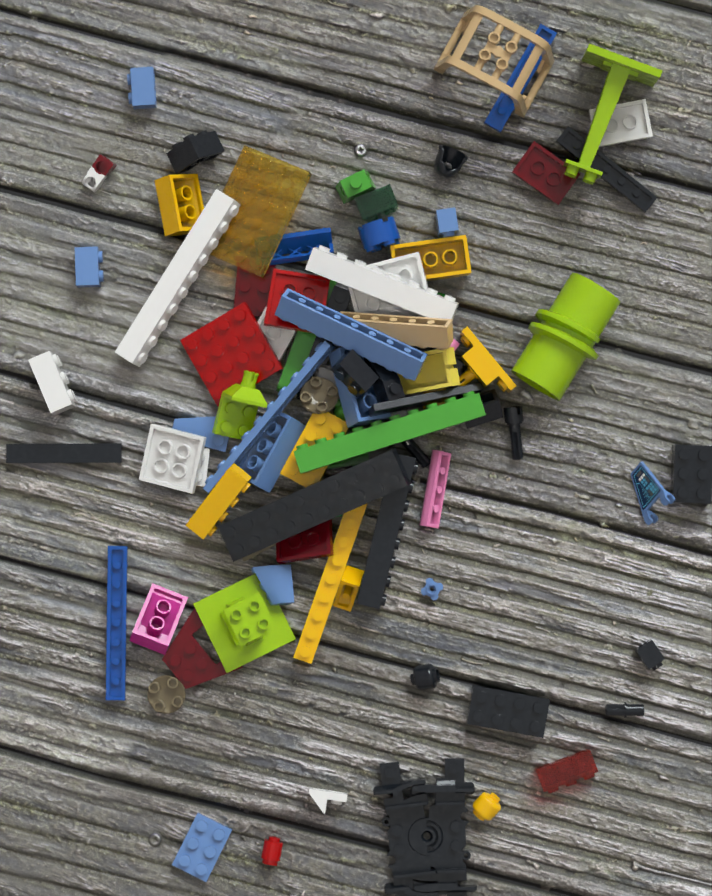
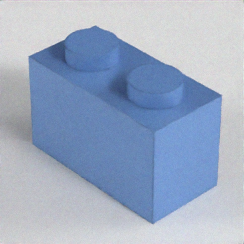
(142, 87)
(446, 222)
(88, 267)

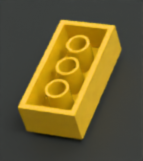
(440, 257)
(317, 427)

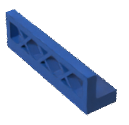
(296, 243)

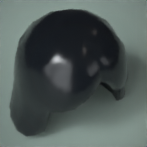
(451, 156)

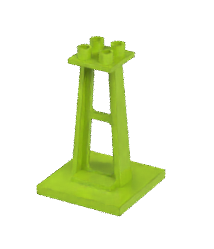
(619, 70)

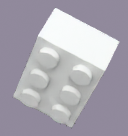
(53, 382)

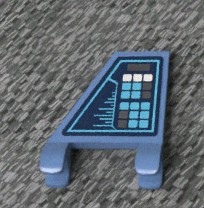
(648, 492)

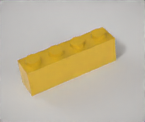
(218, 501)

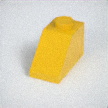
(348, 588)

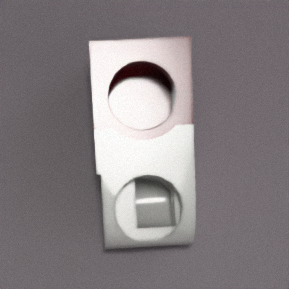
(98, 173)

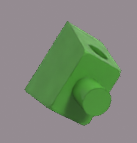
(355, 186)

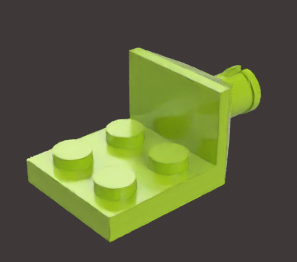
(239, 407)

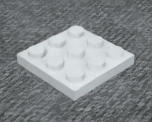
(172, 458)

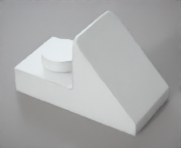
(321, 796)

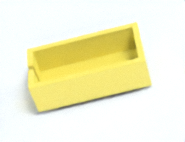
(435, 373)

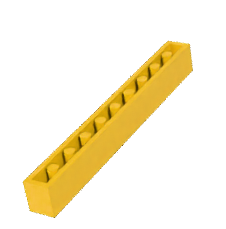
(329, 584)

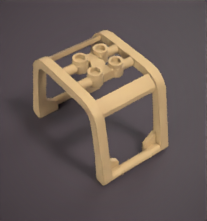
(468, 25)

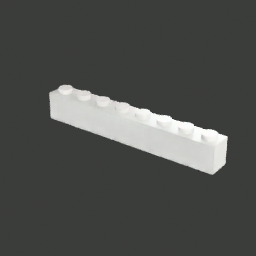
(381, 285)

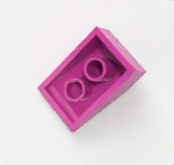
(158, 619)

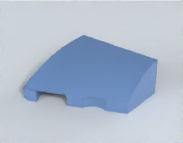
(276, 583)

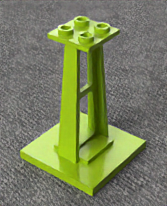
(243, 623)

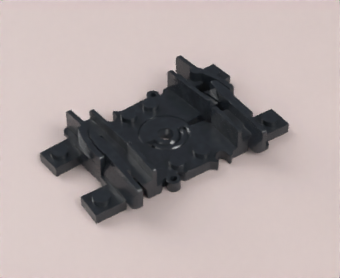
(408, 824)

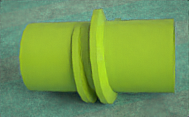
(565, 336)

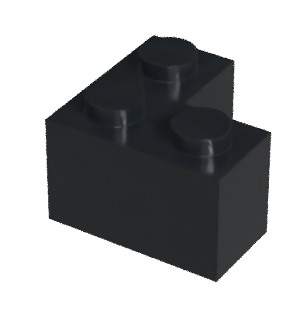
(195, 150)

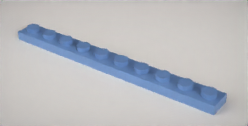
(273, 410)

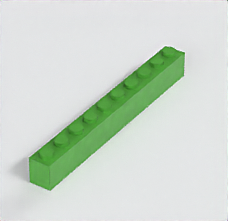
(389, 433)

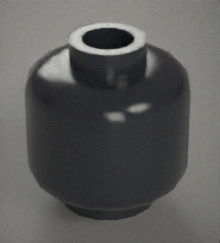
(425, 677)

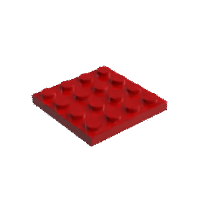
(228, 348)

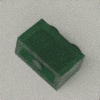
(376, 203)

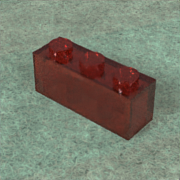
(566, 771)

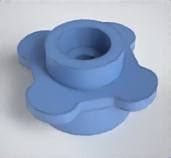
(433, 594)

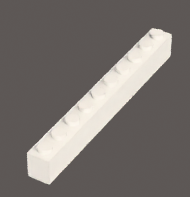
(178, 278)

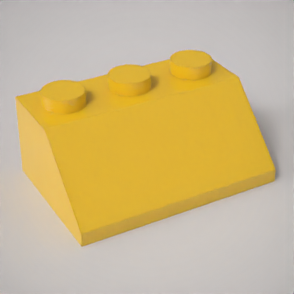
(179, 202)

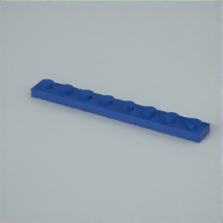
(116, 623)

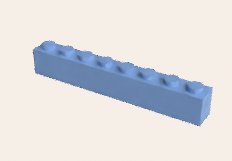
(350, 334)

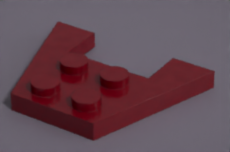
(189, 659)

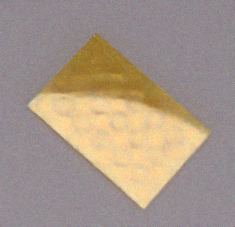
(268, 199)

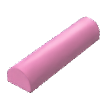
(435, 489)

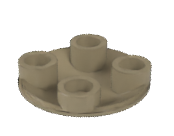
(319, 395)
(166, 694)

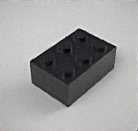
(691, 474)

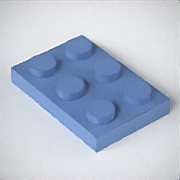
(202, 847)

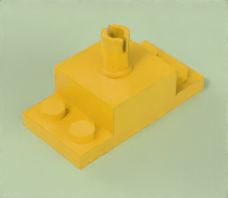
(482, 364)

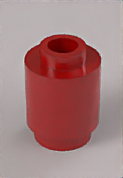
(271, 851)

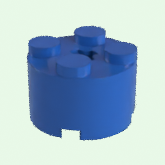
(379, 234)

